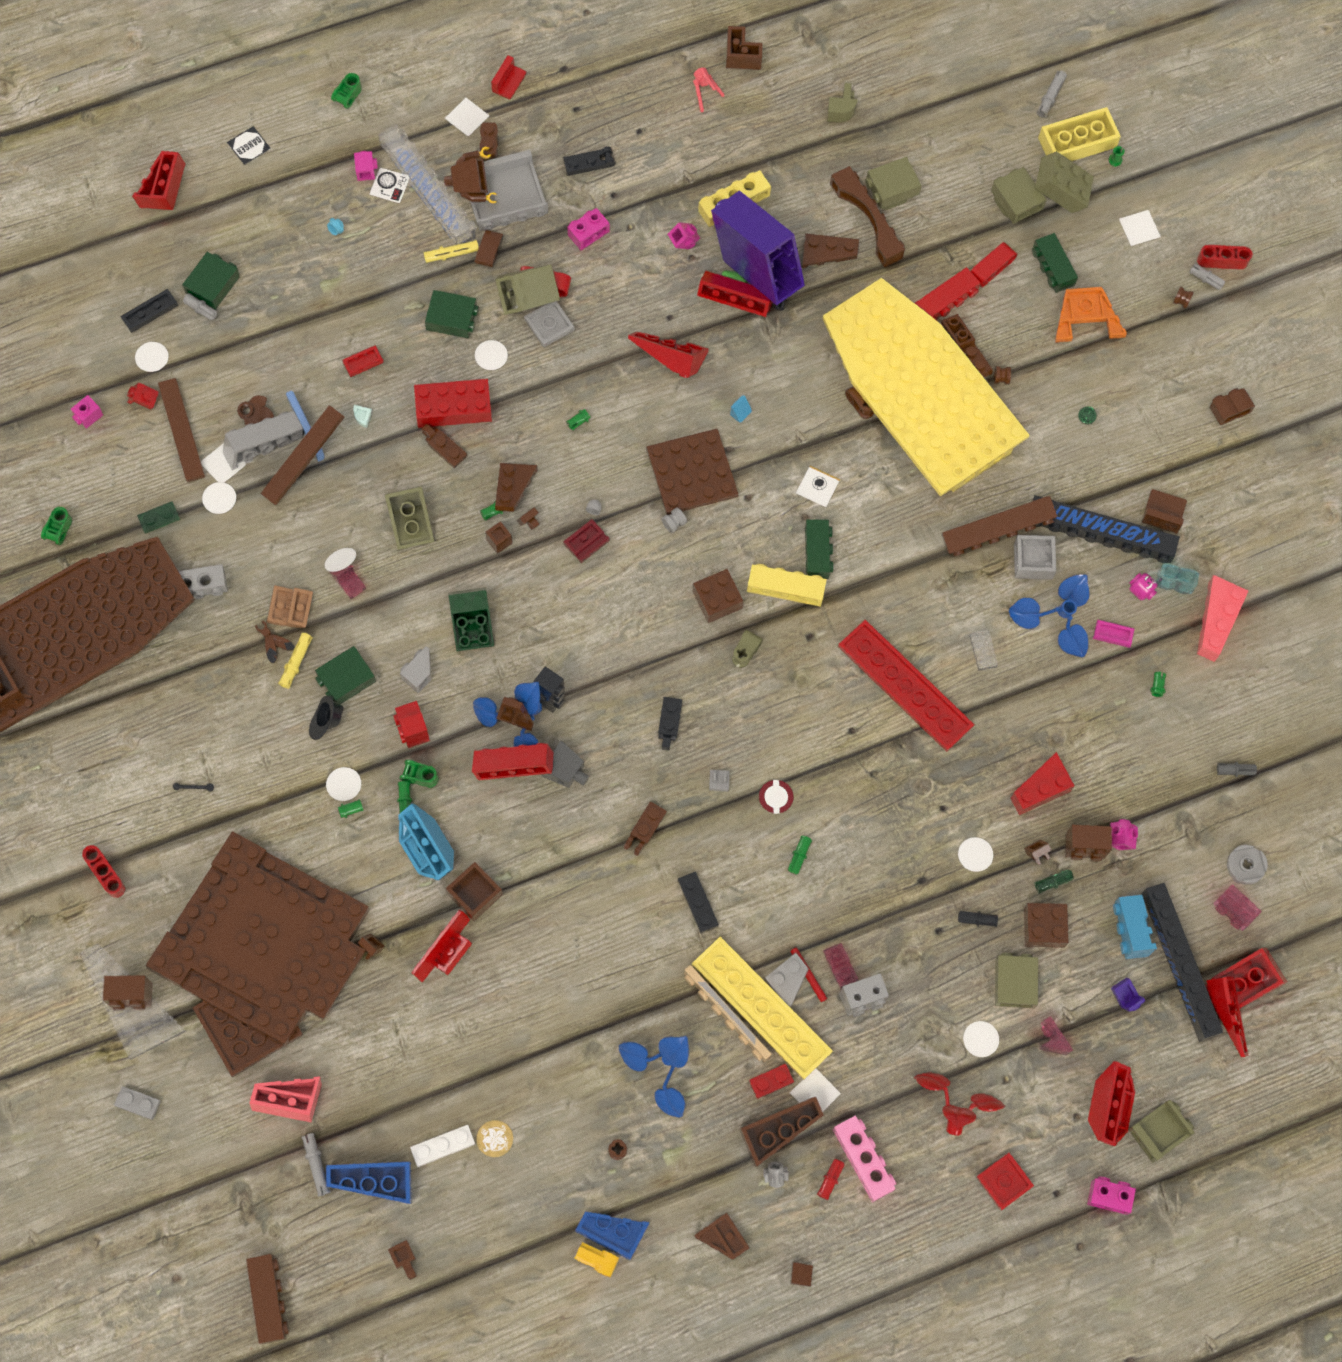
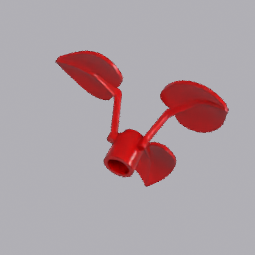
(958, 1116)

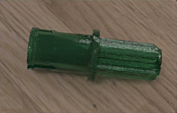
(1053, 881)

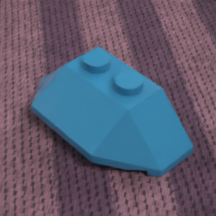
(425, 843)

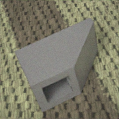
(418, 671)

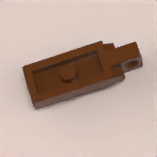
(444, 446)

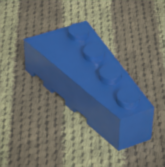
(380, 1180)

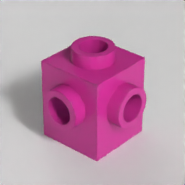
(684, 236)
(1124, 835)

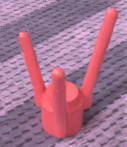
(704, 79)

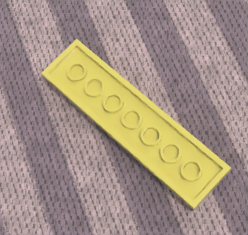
(762, 1008)

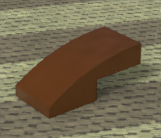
(488, 248)

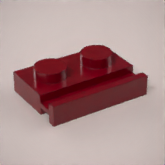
(586, 541)

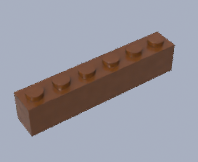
(999, 525)

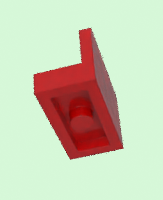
(507, 78)

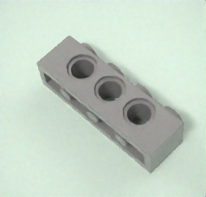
(197, 576)

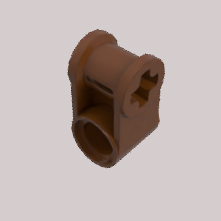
(859, 403)

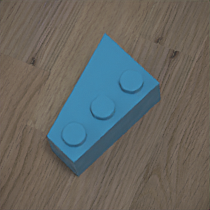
(1133, 927)

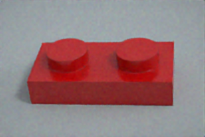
(771, 1081)

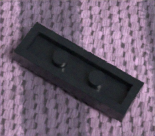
(149, 310)
(698, 902)

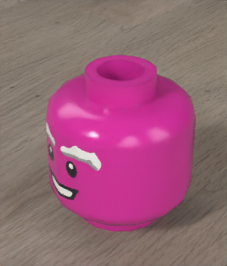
(1143, 586)

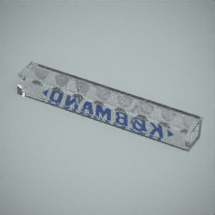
(427, 186)

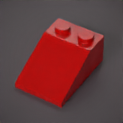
(1254, 976)

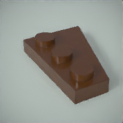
(511, 485)

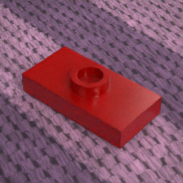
(362, 361)

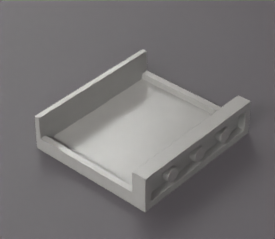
(516, 189)

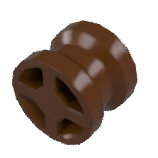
(1183, 297)
(1002, 375)

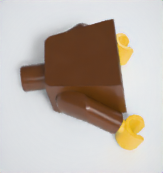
(469, 177)

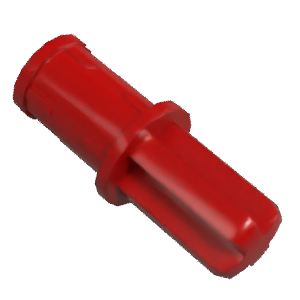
(831, 1179)

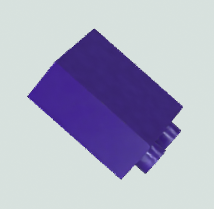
(758, 247)

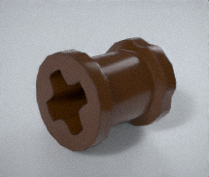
(622, 1145)

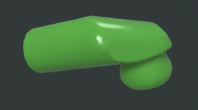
(734, 275)

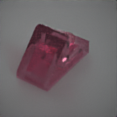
(349, 581)
(1058, 1043)

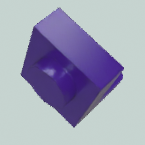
(1127, 995)

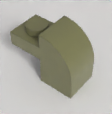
(843, 108)

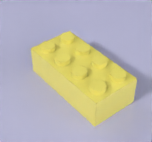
(1080, 135)

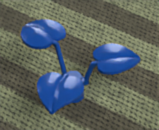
(1076, 593)
(525, 693)
(674, 1053)

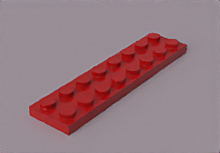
(906, 685)

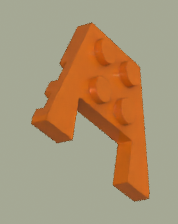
(1087, 306)

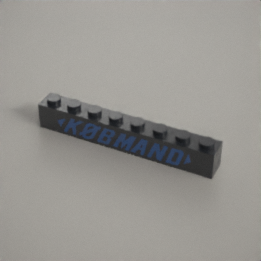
(1113, 532)
(1182, 962)

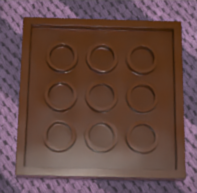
(692, 471)
(234, 1041)

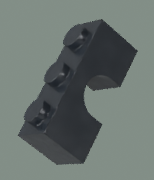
(551, 689)

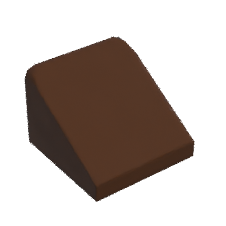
(801, 1274)

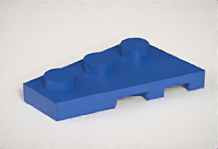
(612, 1233)

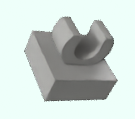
(719, 780)

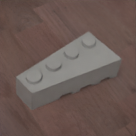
(261, 438)

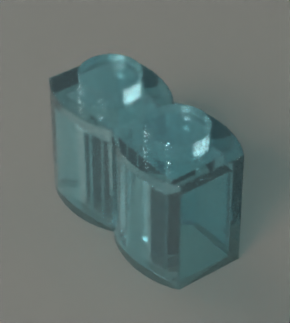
(1180, 580)

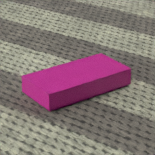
(1113, 633)

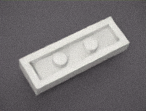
(442, 1145)

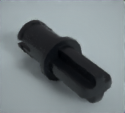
(977, 918)

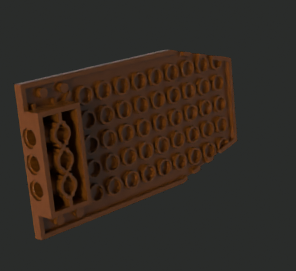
(84, 624)

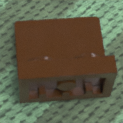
(1164, 511)

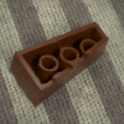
(776, 1130)

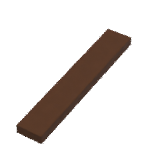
(181, 430)
(302, 455)

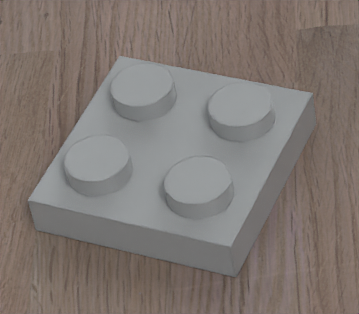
(549, 323)

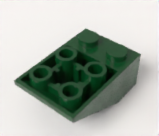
(471, 619)

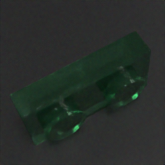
(158, 517)

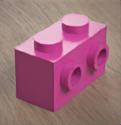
(588, 228)
(1111, 1196)

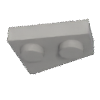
(788, 978)

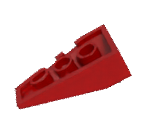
(677, 357)
(1225, 1001)

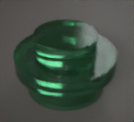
(1087, 415)

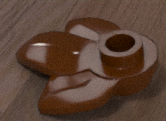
(257, 410)

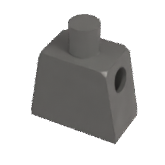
(566, 767)

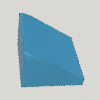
(740, 409)

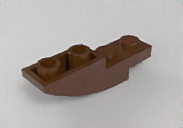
(964, 339)

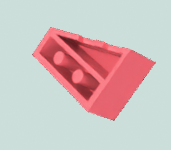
(287, 1099)

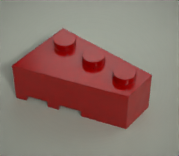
(162, 183)
(1043, 786)

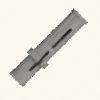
(1049, 99)
(316, 1165)

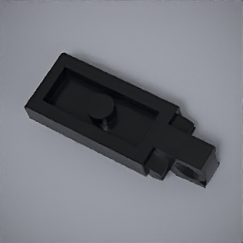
(669, 721)

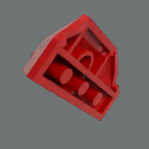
(1112, 1104)

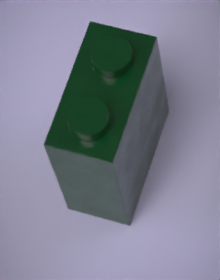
(211, 279)
(451, 314)
(345, 676)

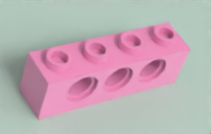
(863, 1170)

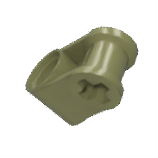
(747, 647)

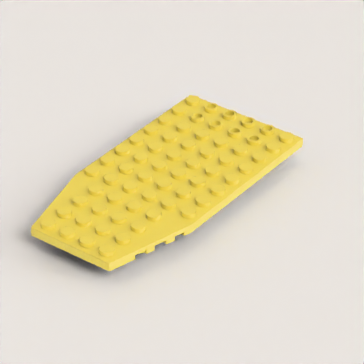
(922, 387)

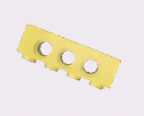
(755, 181)

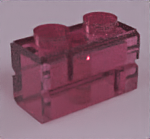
(1236, 908)

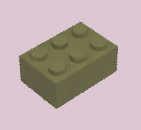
(1064, 182)

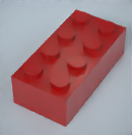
(452, 403)

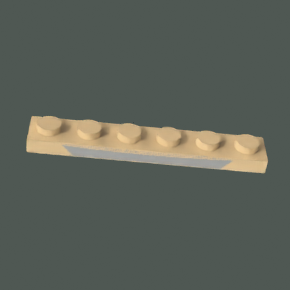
(721, 1008)

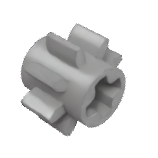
(776, 1174)

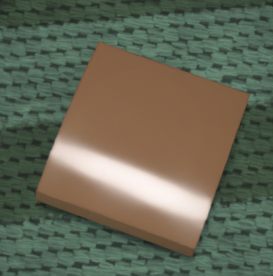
(289, 607)

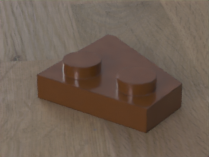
(515, 713)
(724, 1237)

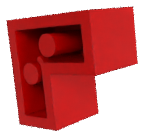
(412, 725)

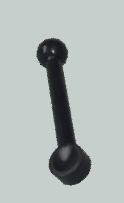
(210, 787)

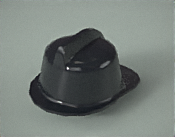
(326, 717)

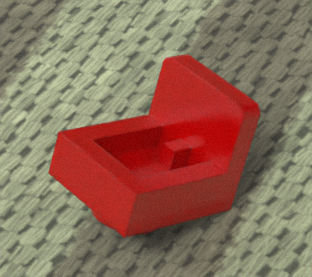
(142, 395)

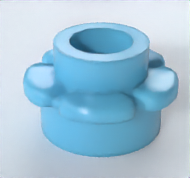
(335, 226)

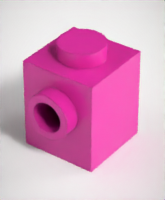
(365, 165)
(86, 412)

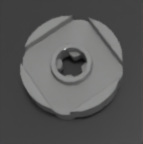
(1240, 873)

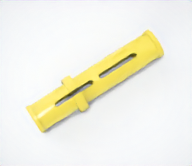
(471, 247)
(297, 656)

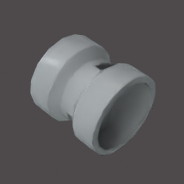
(674, 520)

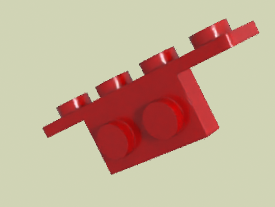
(446, 949)

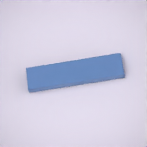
(302, 418)

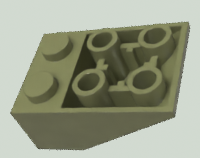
(527, 289)

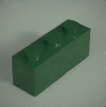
(1054, 263)
(818, 548)

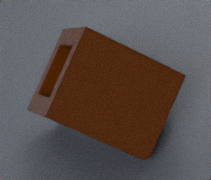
(499, 537)

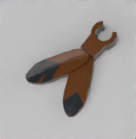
(272, 641)

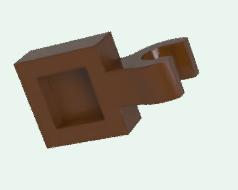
(402, 1257)

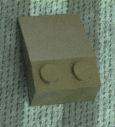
(409, 517)

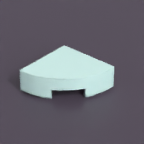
(362, 415)

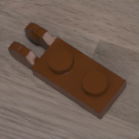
(646, 827)

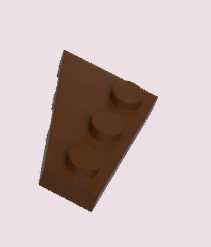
(823, 249)

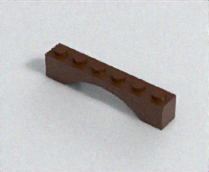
(849, 188)

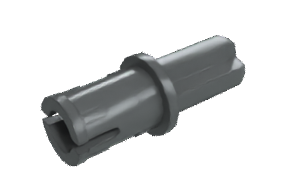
(1236, 769)

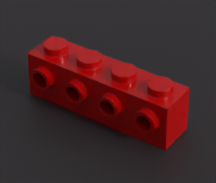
(733, 293)
(512, 761)

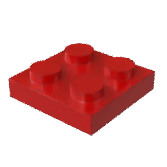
(1005, 1181)

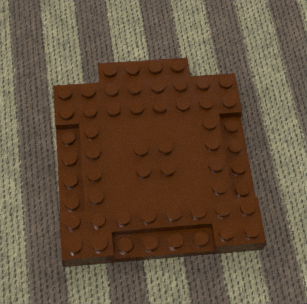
(262, 941)

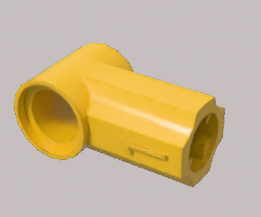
(600, 1260)

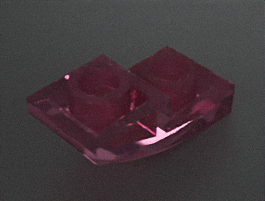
(840, 965)

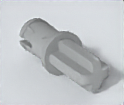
(1207, 276)
(200, 306)

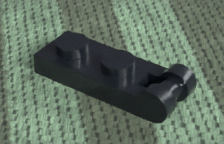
(589, 161)

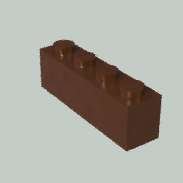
(266, 1299)

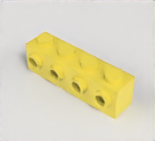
(786, 585)

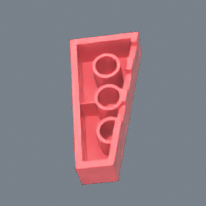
(1220, 613)

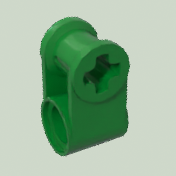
(347, 93)
(55, 529)
(415, 773)

